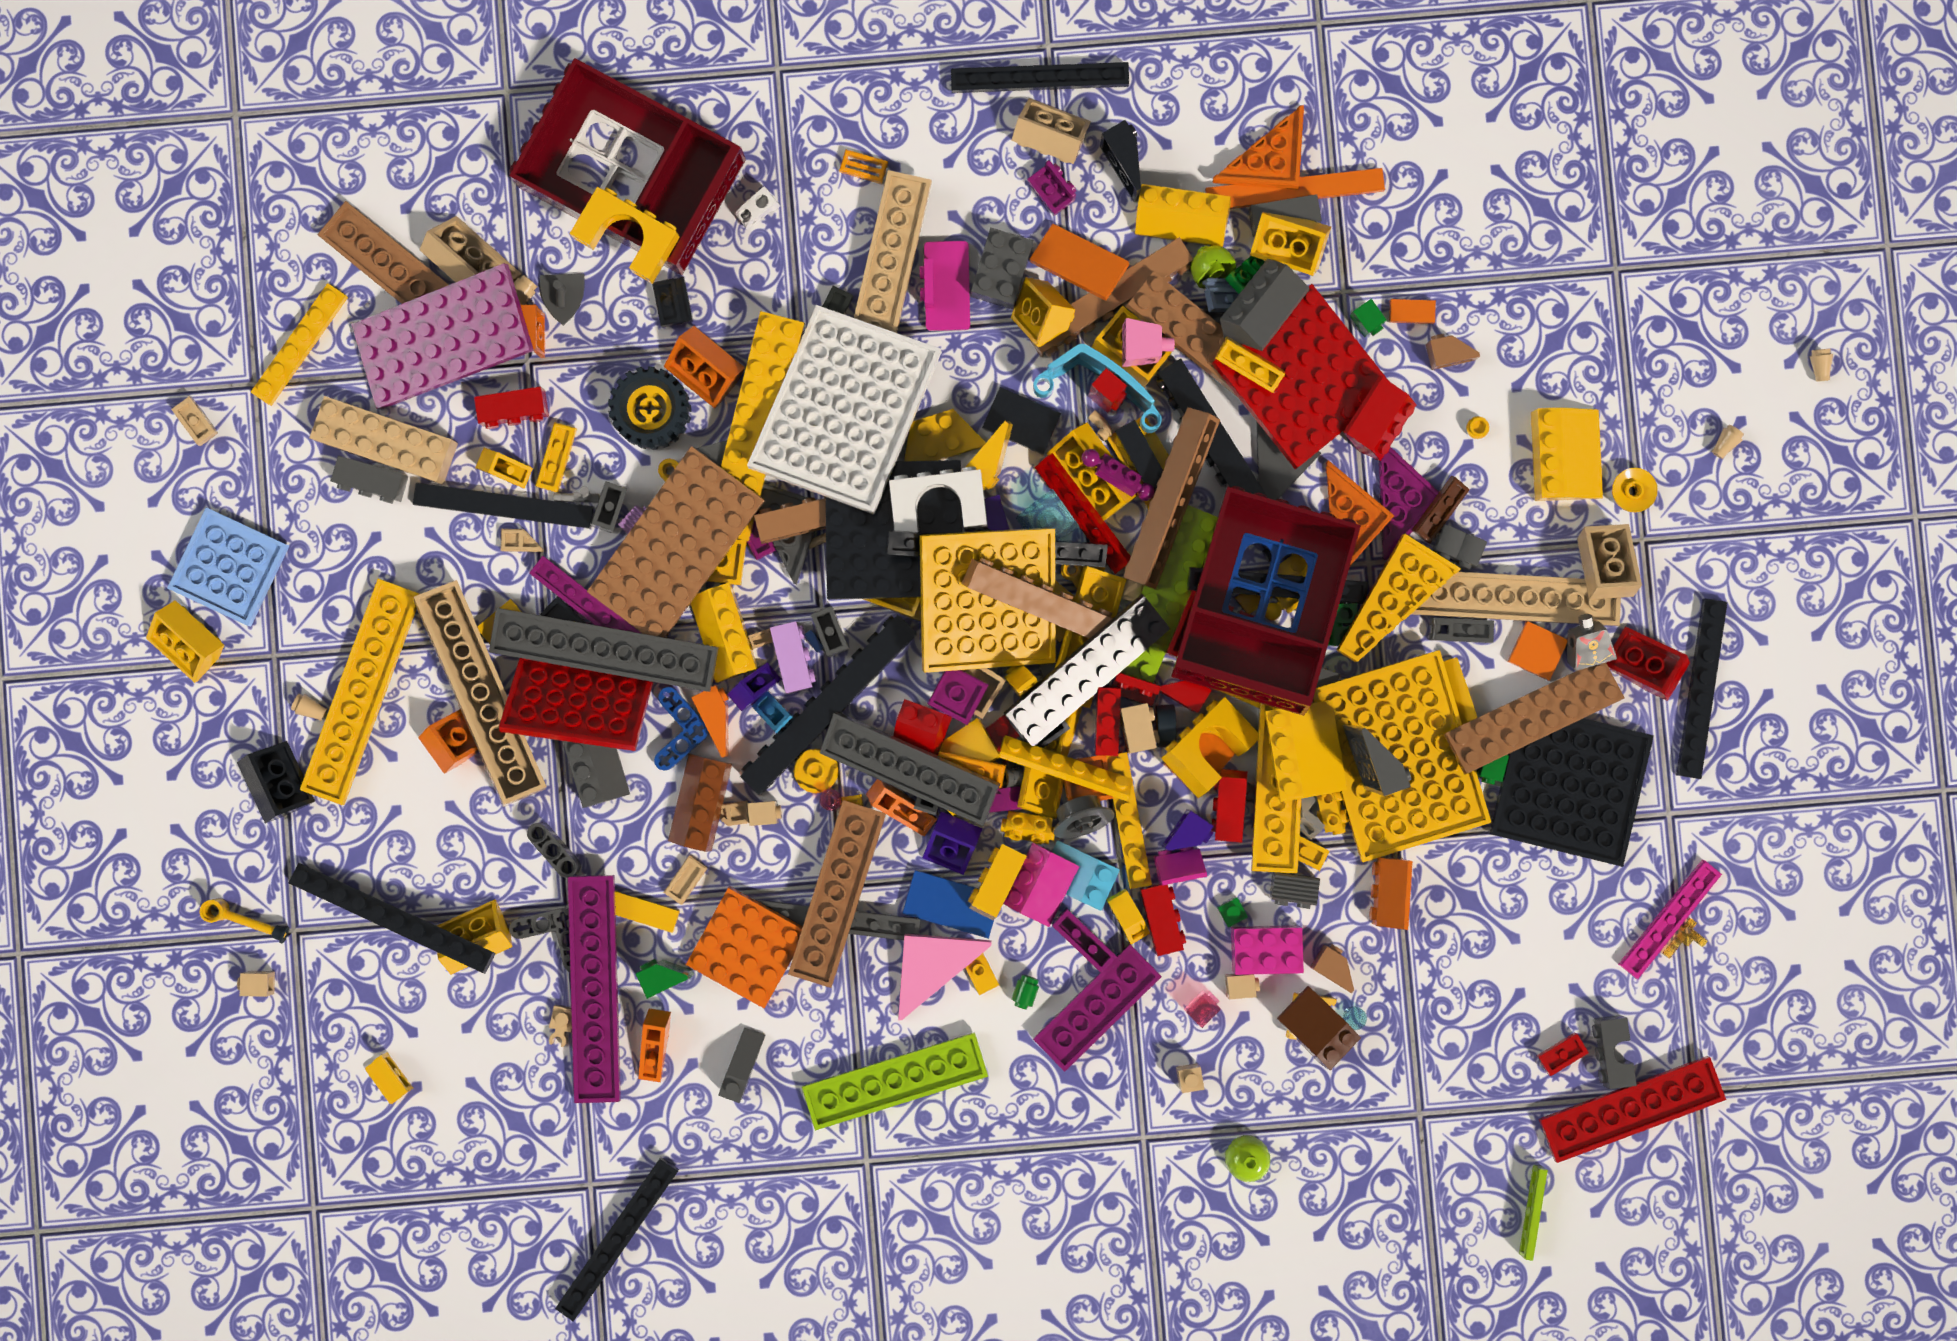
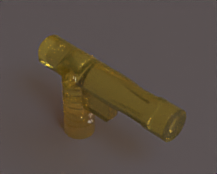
(1685, 938)

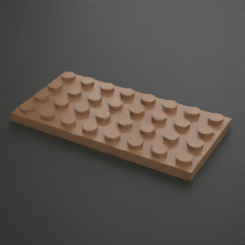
(676, 545)

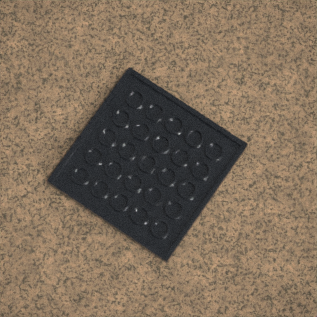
(857, 539)
(1575, 791)

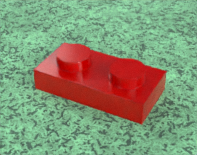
(1562, 1054)

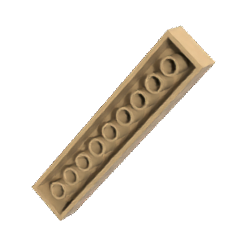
(478, 692)

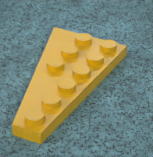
(1401, 587)

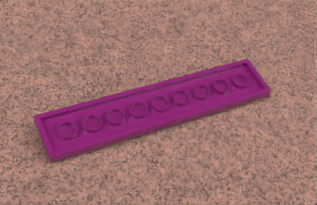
(594, 989)

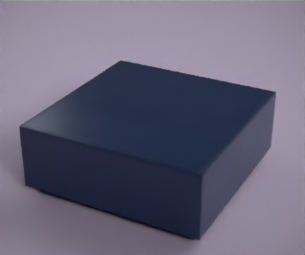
(814, 641)

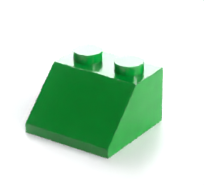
(661, 976)

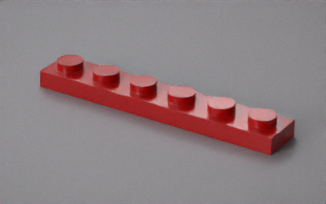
(1082, 511)

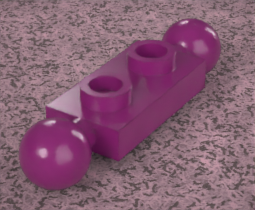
(1118, 474)

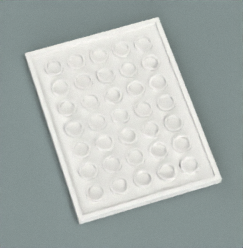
(844, 409)

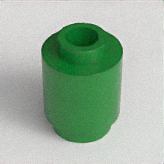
(1025, 991)

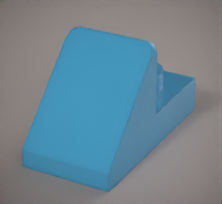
(772, 711)

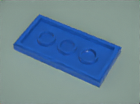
(945, 904)

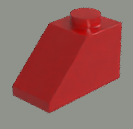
(1187, 694)

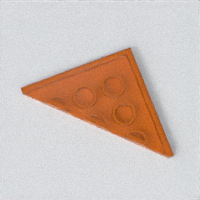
(1271, 159)
(1354, 503)

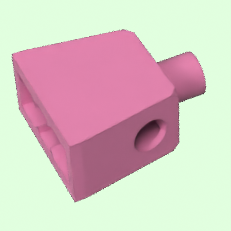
(1143, 343)

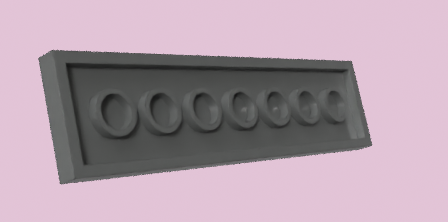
(909, 768)

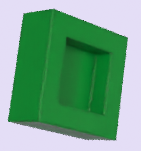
(1232, 912)

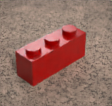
(1108, 391)
(511, 407)
(1107, 721)
(1230, 805)
(1162, 919)

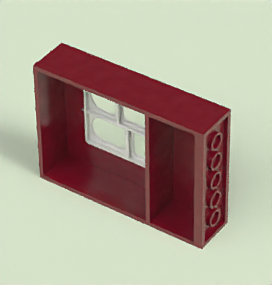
(682, 186)

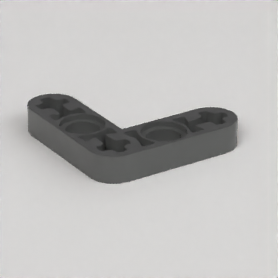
(553, 925)

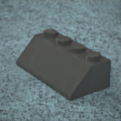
(1263, 305)
(596, 773)

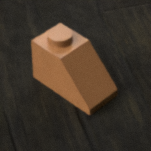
(1449, 352)
(1333, 966)

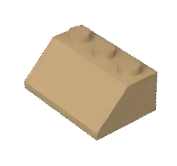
(1050, 131)

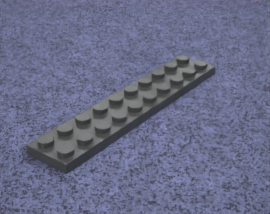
(603, 649)

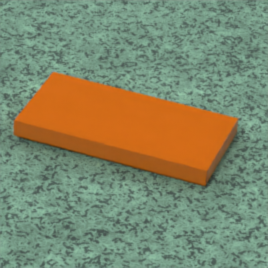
(1079, 262)

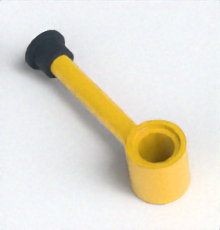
(277, 932)

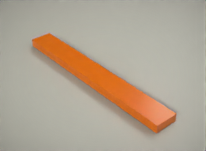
(1323, 185)

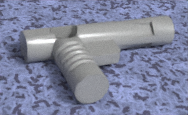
(582, 496)

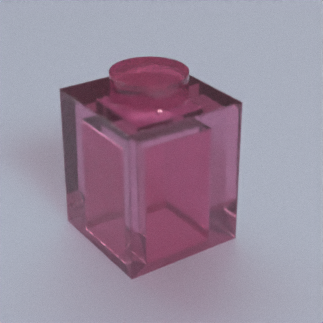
(1203, 1008)

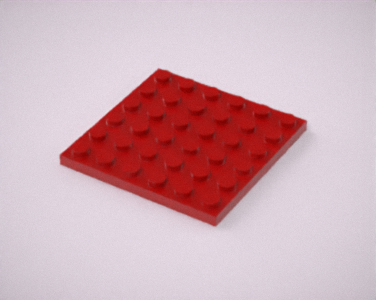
(1321, 384)

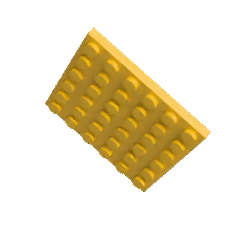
(974, 630)

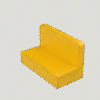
(388, 1078)

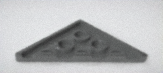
(1274, 470)
(792, 549)

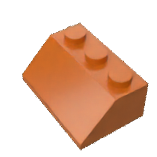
(703, 366)
(1391, 893)

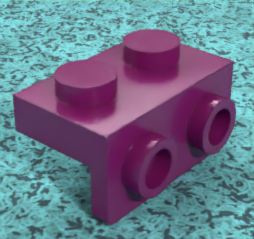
(1052, 187)

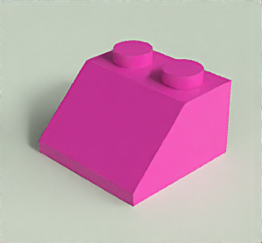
(1179, 865)

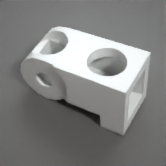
(756, 208)

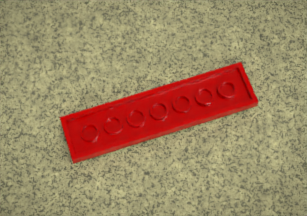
(1632, 1109)

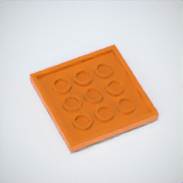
(746, 947)

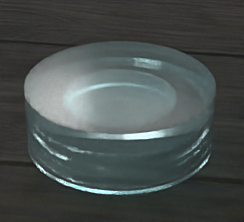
(1355, 1017)

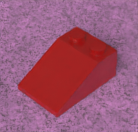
(1648, 663)
(921, 726)

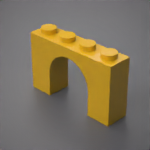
(606, 209)
(1185, 755)

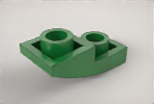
(1244, 273)

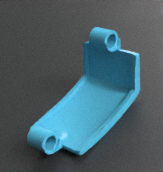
(1097, 363)

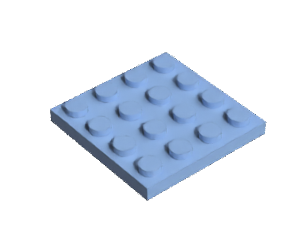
(228, 567)

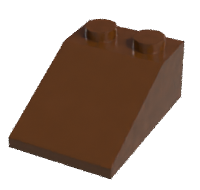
(1318, 1028)

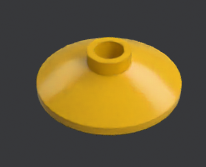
(1644, 486)

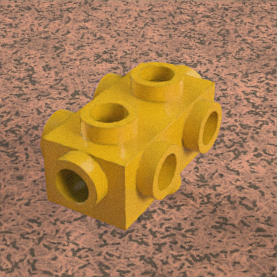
(1331, 813)
(1028, 827)

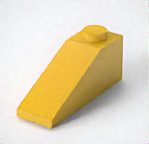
(1020, 679)

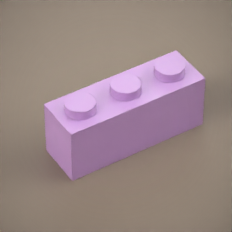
(792, 657)

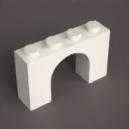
(967, 485)

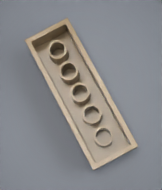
(383, 440)

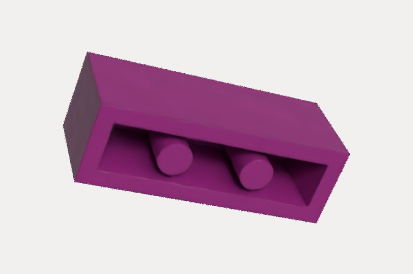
(1084, 940)

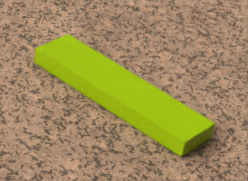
(1533, 1212)

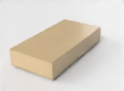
(685, 880)

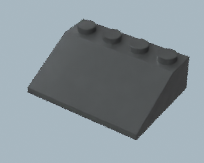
(1375, 764)

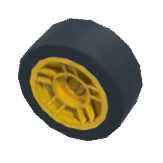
(1166, 724)

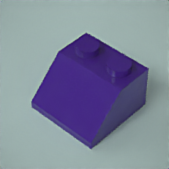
(1188, 832)
(952, 843)

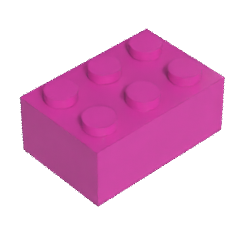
(1267, 950)

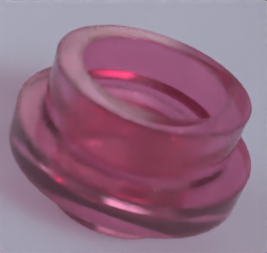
(830, 799)

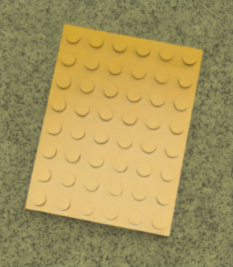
(1408, 713)

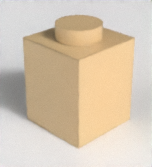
(764, 813)
(256, 983)
(1241, 986)
(1190, 1078)

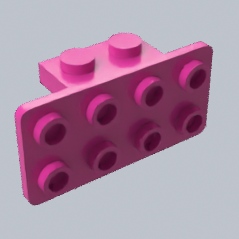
(946, 285)

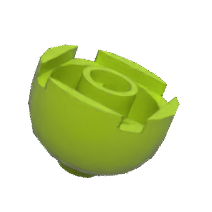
(1211, 263)
(1247, 1158)

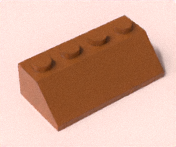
(700, 803)

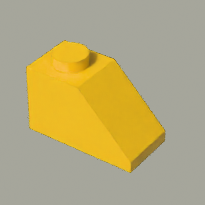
(503, 467)

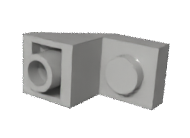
(1309, 823)

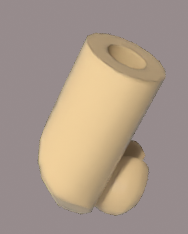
(1100, 422)

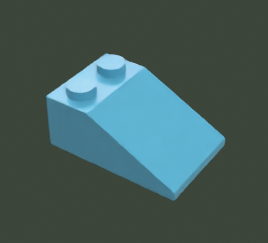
(1092, 879)

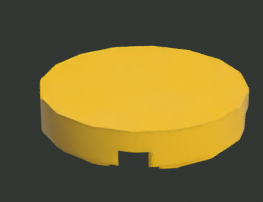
(815, 771)

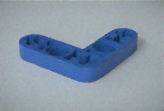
(687, 725)

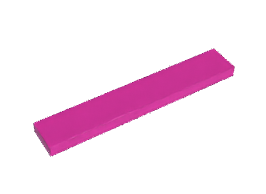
(1670, 919)

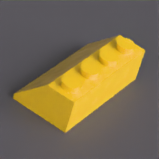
(1182, 214)
(1100, 493)
(723, 627)

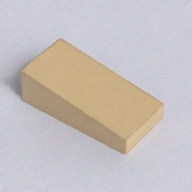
(760, 639)

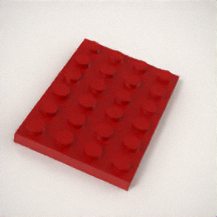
(575, 705)

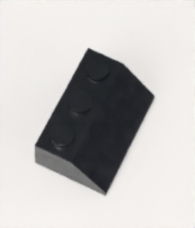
(275, 781)

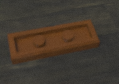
(1440, 509)

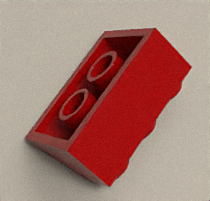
(1379, 419)

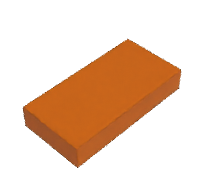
(1412, 311)

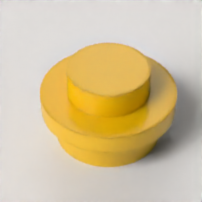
(1477, 427)

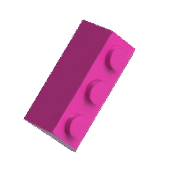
(1041, 885)

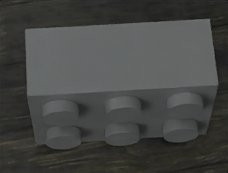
(1002, 268)

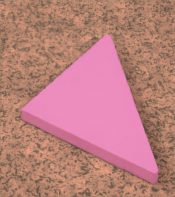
(932, 963)

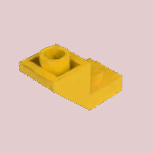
(1128, 916)

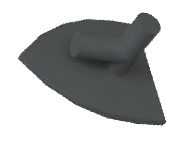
(562, 294)

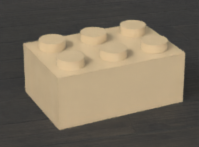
(1609, 561)

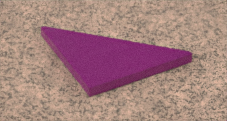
(1404, 495)

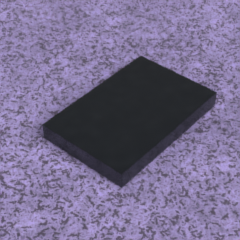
(1031, 421)

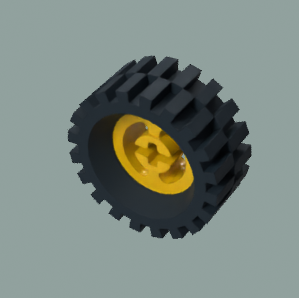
(649, 384)

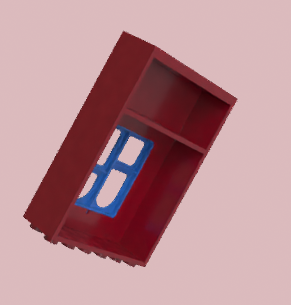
(1248, 653)

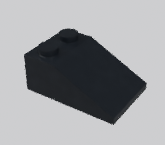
(1121, 151)

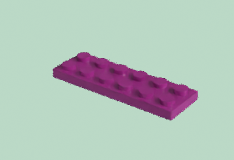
(1097, 1007)

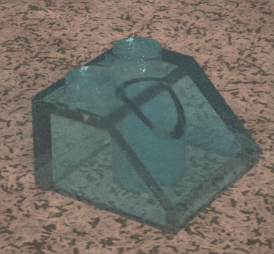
(1048, 513)

